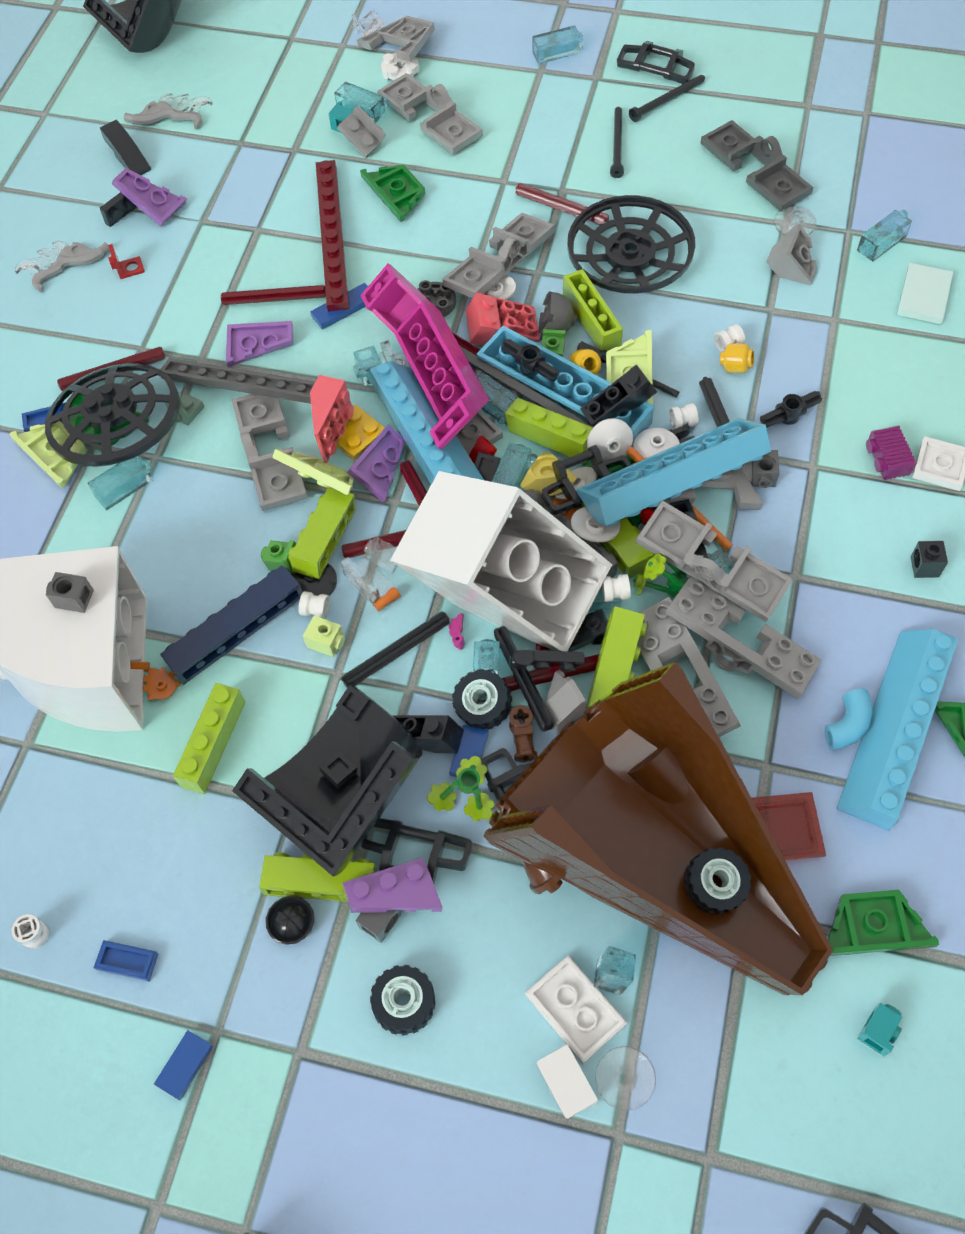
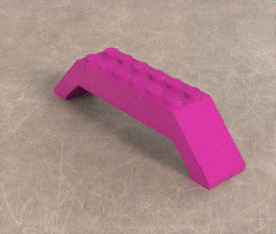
(429, 350)

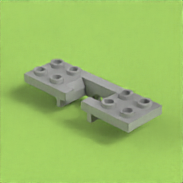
(445, 126)
(484, 270)
(274, 481)
(750, 582)
(670, 640)
(777, 657)

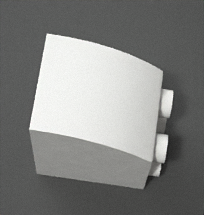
(502, 559)
(74, 660)

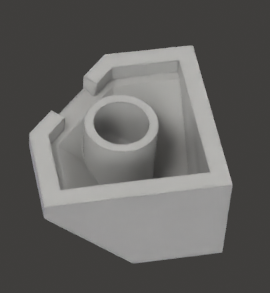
(792, 258)
(564, 701)

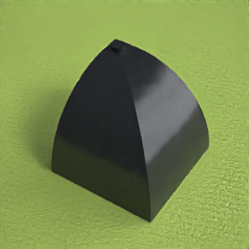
(136, 23)
(309, 809)

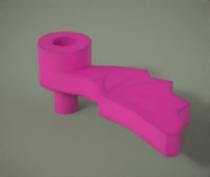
(455, 631)

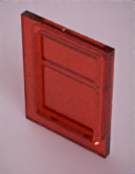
(793, 824)

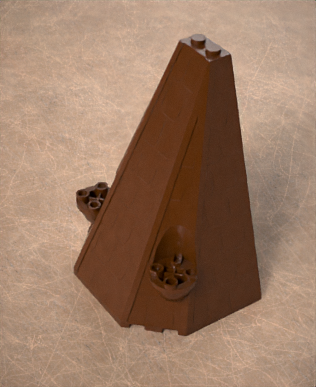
(628, 806)

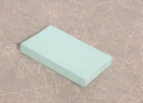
(925, 293)

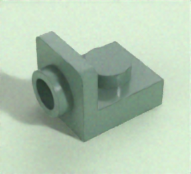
(189, 409)

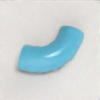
(854, 723)

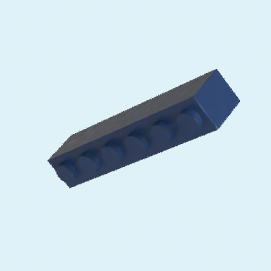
(232, 624)

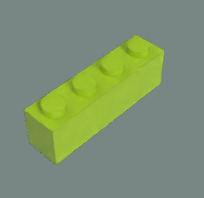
(592, 311)
(547, 428)
(322, 533)
(629, 555)
(617, 652)
(209, 738)
(307, 879)

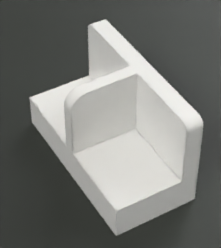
(567, 1082)

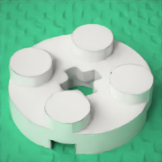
(391, 64)

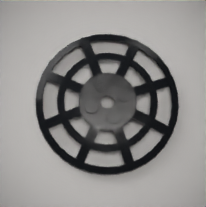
(634, 239)
(101, 416)

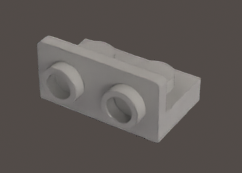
(361, 131)

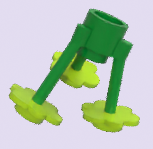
(656, 567)
(469, 777)

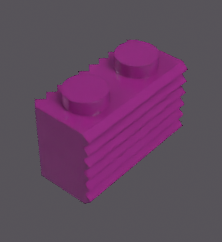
(890, 452)

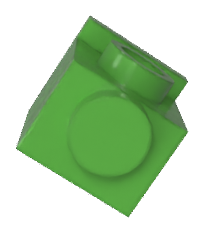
(554, 341)
(277, 555)

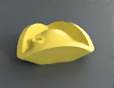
(542, 474)

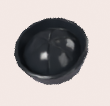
(289, 920)

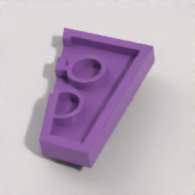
(151, 199)
(256, 339)
(378, 462)
(394, 888)

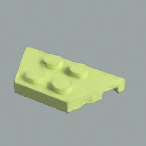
(625, 357)
(37, 447)
(313, 466)

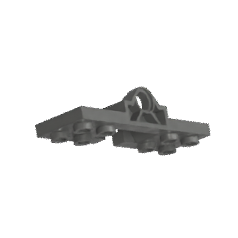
(775, 180)

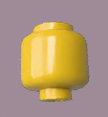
(737, 358)
(587, 359)

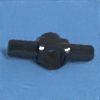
(530, 360)
(791, 409)

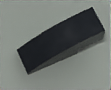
(124, 147)

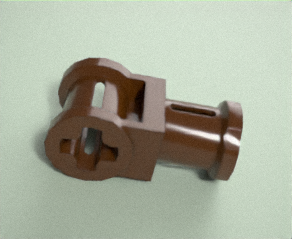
(522, 733)

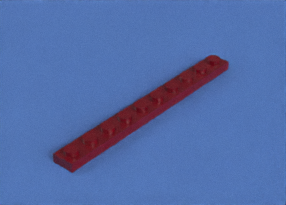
(332, 236)

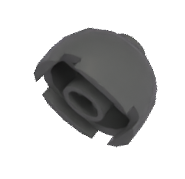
(557, 313)

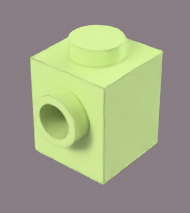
(324, 636)

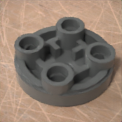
(439, 296)

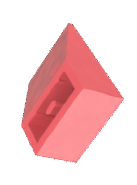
(488, 314)
(330, 413)

